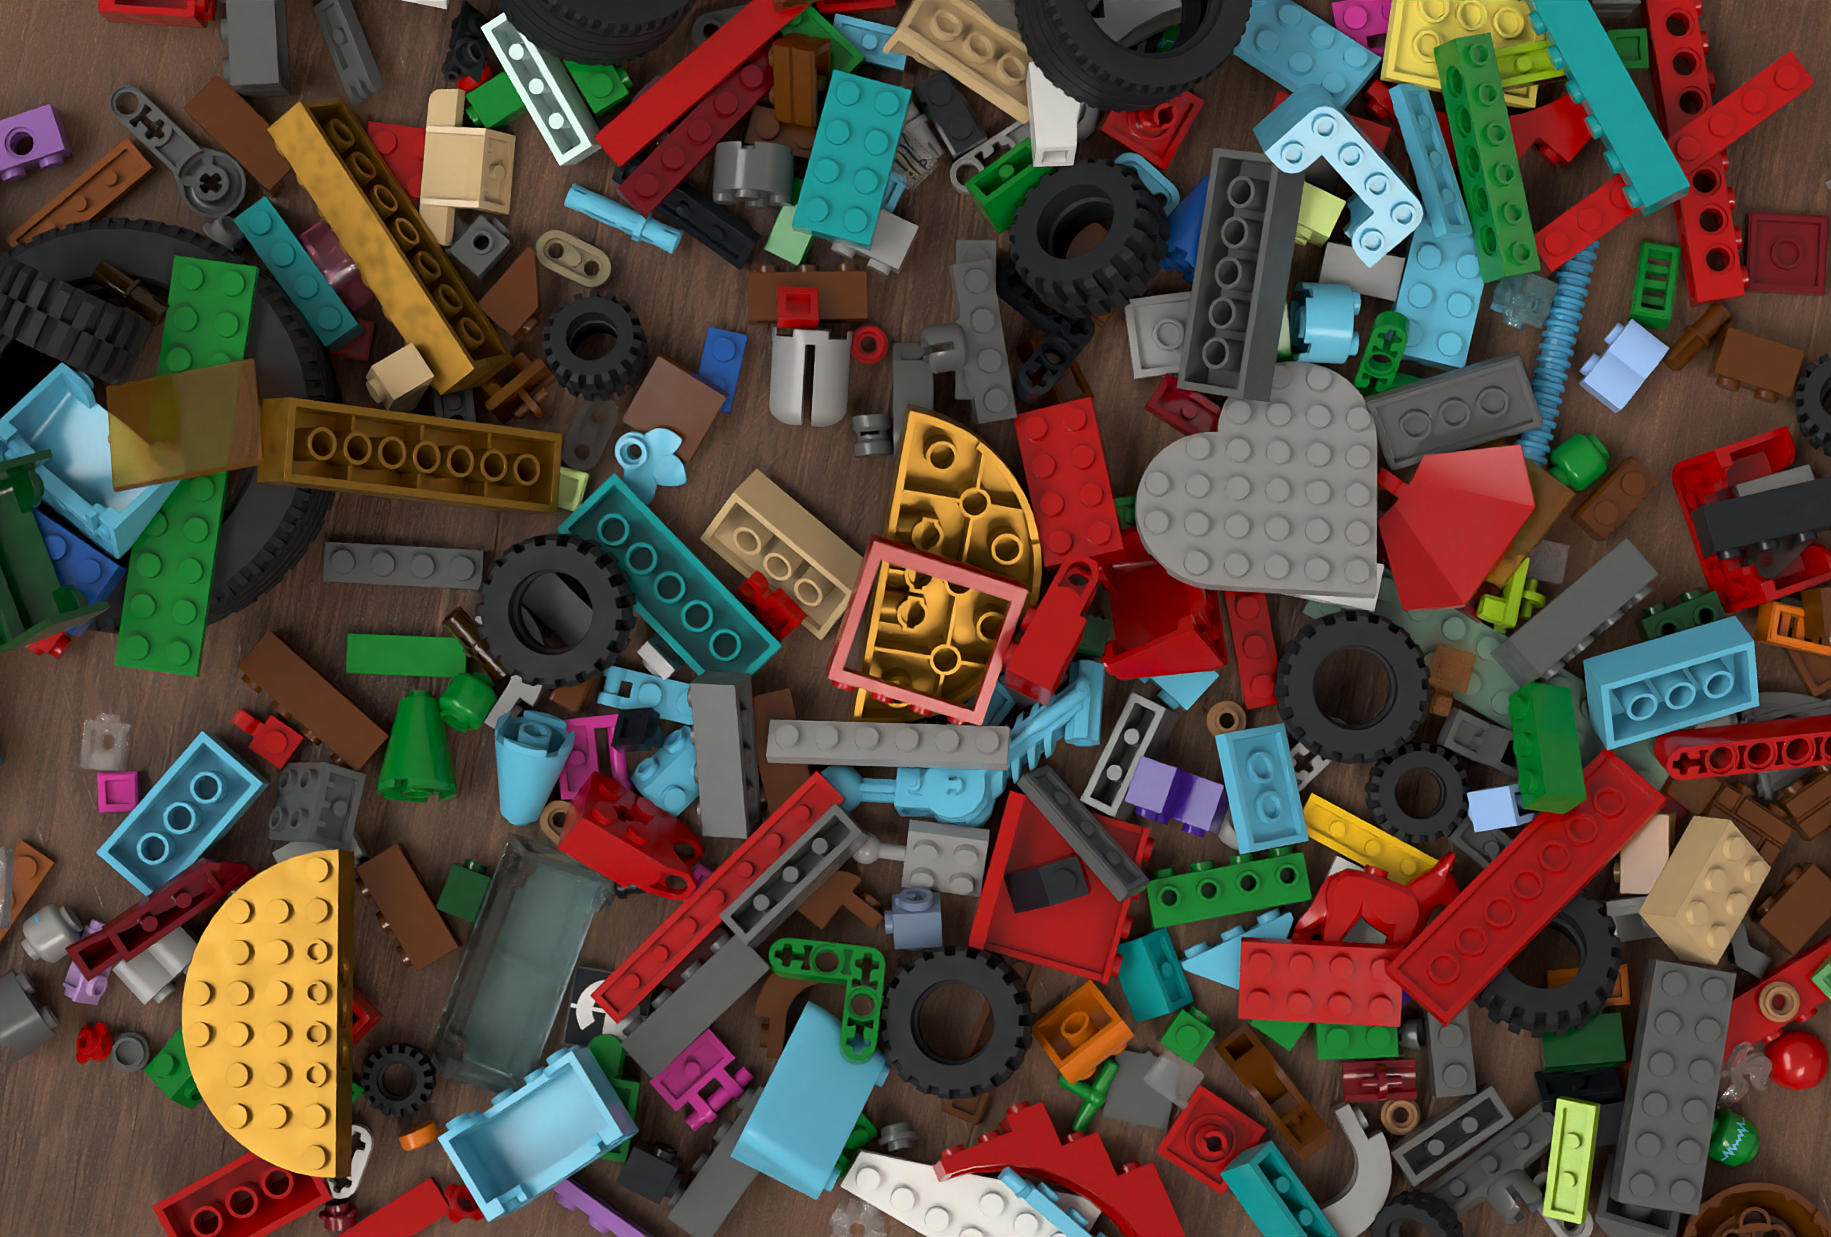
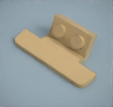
(462, 166)

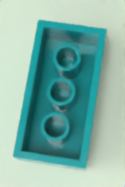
(852, 160)

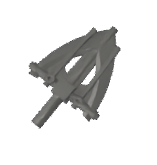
(1775, 705)

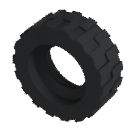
(1419, 1206)

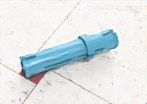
(623, 218)

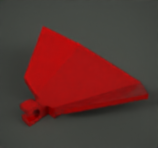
(1454, 523)

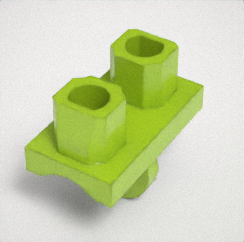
(1505, 610)

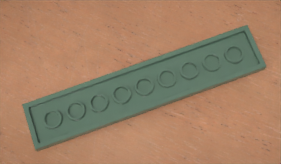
(1489, 682)

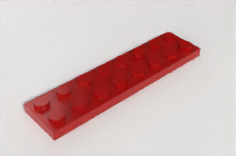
(1524, 889)

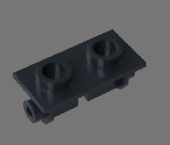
(467, 46)

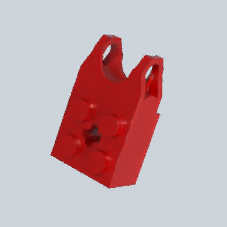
(1051, 633)
(628, 838)

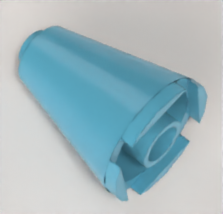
(529, 762)

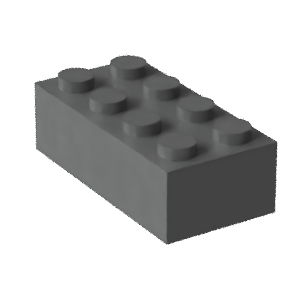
(1581, 609)

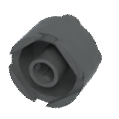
(753, 174)
(22, 1019)

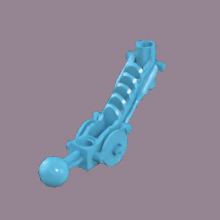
(969, 795)

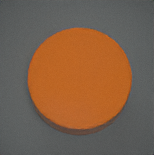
(418, 1135)

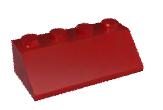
(241, 1200)

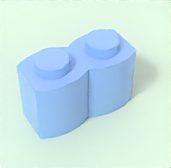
(1623, 365)

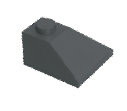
(1631, 1220)

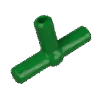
(1093, 1094)

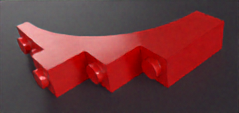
(1554, 128)
(1031, 1147)

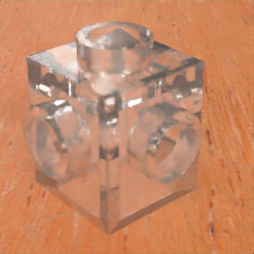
(857, 1212)

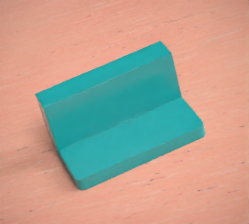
(1152, 976)

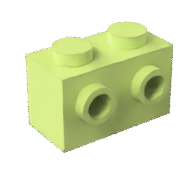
(1317, 215)

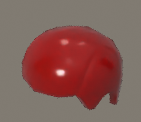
(1797, 1060)

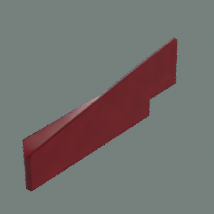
(157, 914)

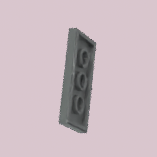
(1455, 410)

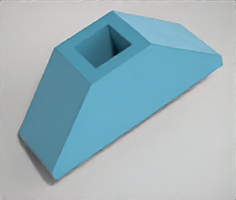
(1222, 960)

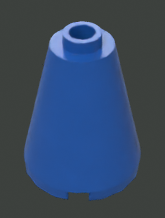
(1185, 231)

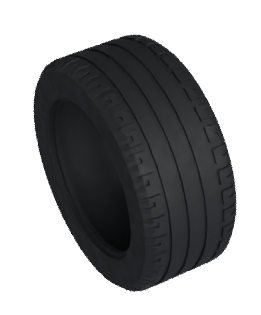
(262, 523)

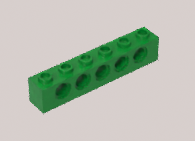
(1486, 157)

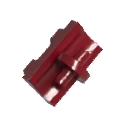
(1379, 1080)

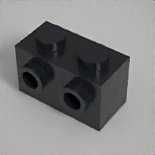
(652, 1171)

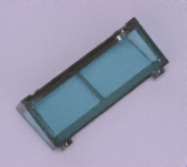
(517, 966)

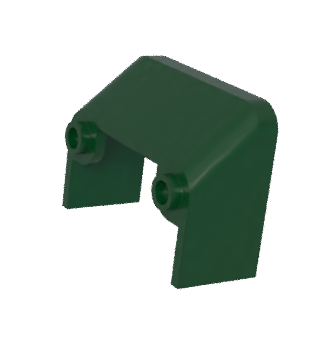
(30, 593)

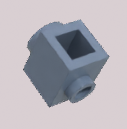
(915, 919)

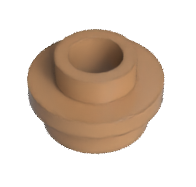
(1220, 708)
(1790, 1006)
(1409, 1124)

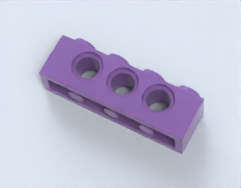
(48, 137)

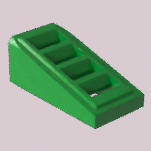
(1650, 317)

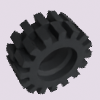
(374, 1079)

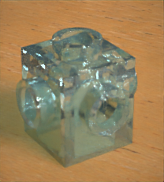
(1524, 300)

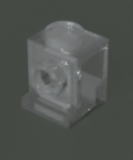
(93, 752)

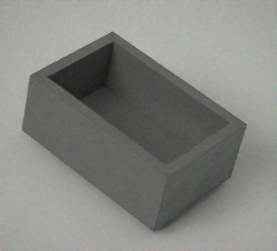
(257, 48)

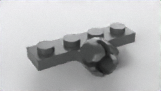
(975, 342)
(1499, 1171)

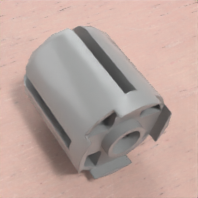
(829, 379)

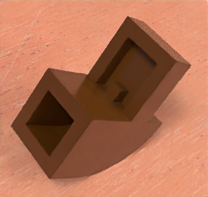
(839, 891)

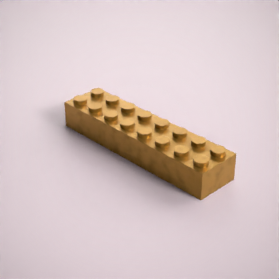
(389, 243)
(409, 456)

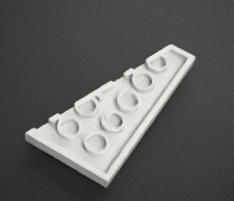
(955, 1207)

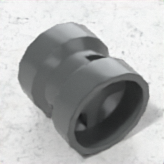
(872, 445)

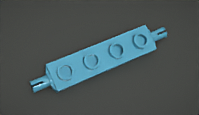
(1044, 1201)

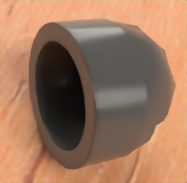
(1412, 1034)

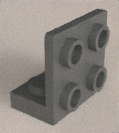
(316, 805)

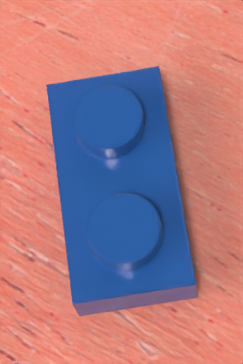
(723, 362)

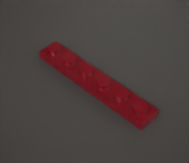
(699, 133)

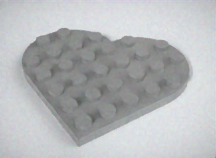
(1272, 495)

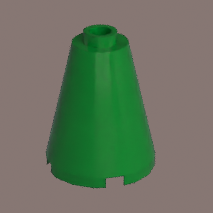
(417, 753)

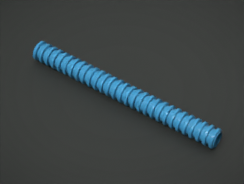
(1557, 350)

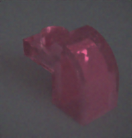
(335, 266)

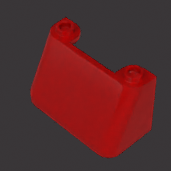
(1710, 480)
(1158, 619)

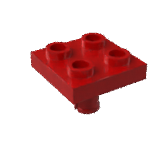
(1155, 131)
(1208, 1137)

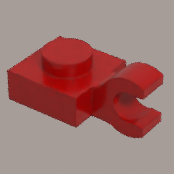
(272, 739)

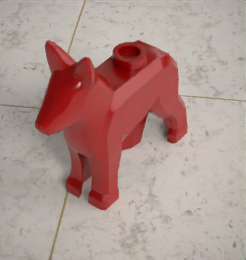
(1387, 906)

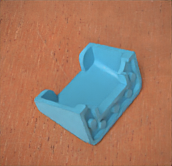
(78, 478)
(809, 1105)

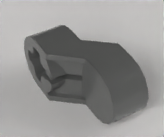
(1746, 957)

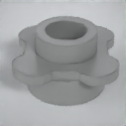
(225, 232)

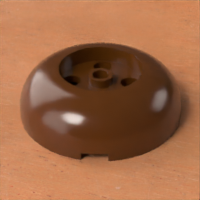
(1756, 1208)

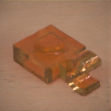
(1449, 672)

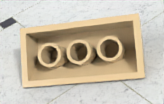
(789, 546)

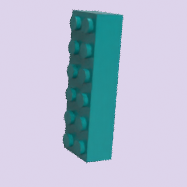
(672, 585)

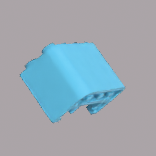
(1316, 125)
(538, 1133)

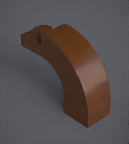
(778, 995)
(1274, 1092)

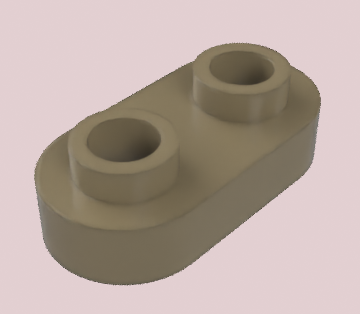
(574, 260)

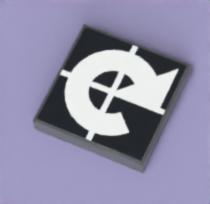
(586, 1017)

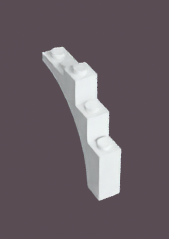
(1055, 115)

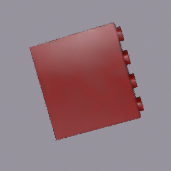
(1067, 936)

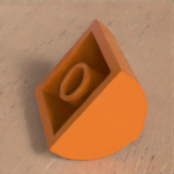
(1081, 1033)

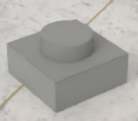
(660, 657)

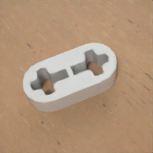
(358, 1163)

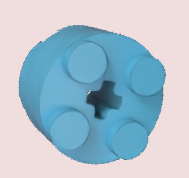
(1324, 322)

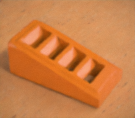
(1773, 628)

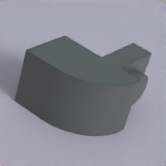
(1479, 742)

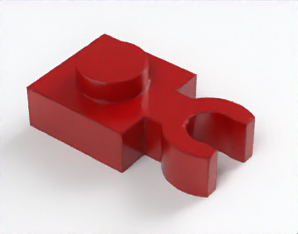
(773, 609)

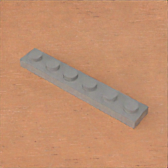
(889, 744)

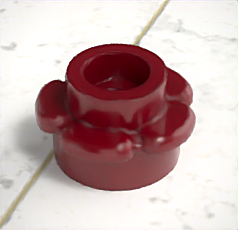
(338, 1214)

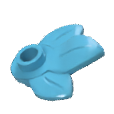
(656, 464)

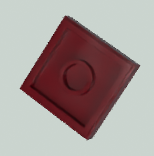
(1786, 253)

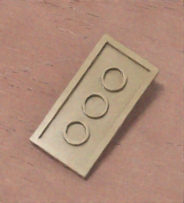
(969, 47)

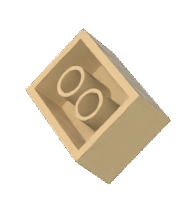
(1705, 890)

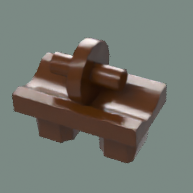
(522, 392)

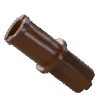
(1697, 337)

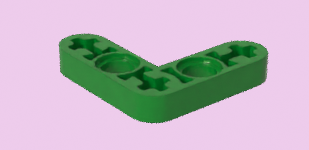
(1387, 372)
(845, 974)

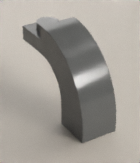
(910, 383)

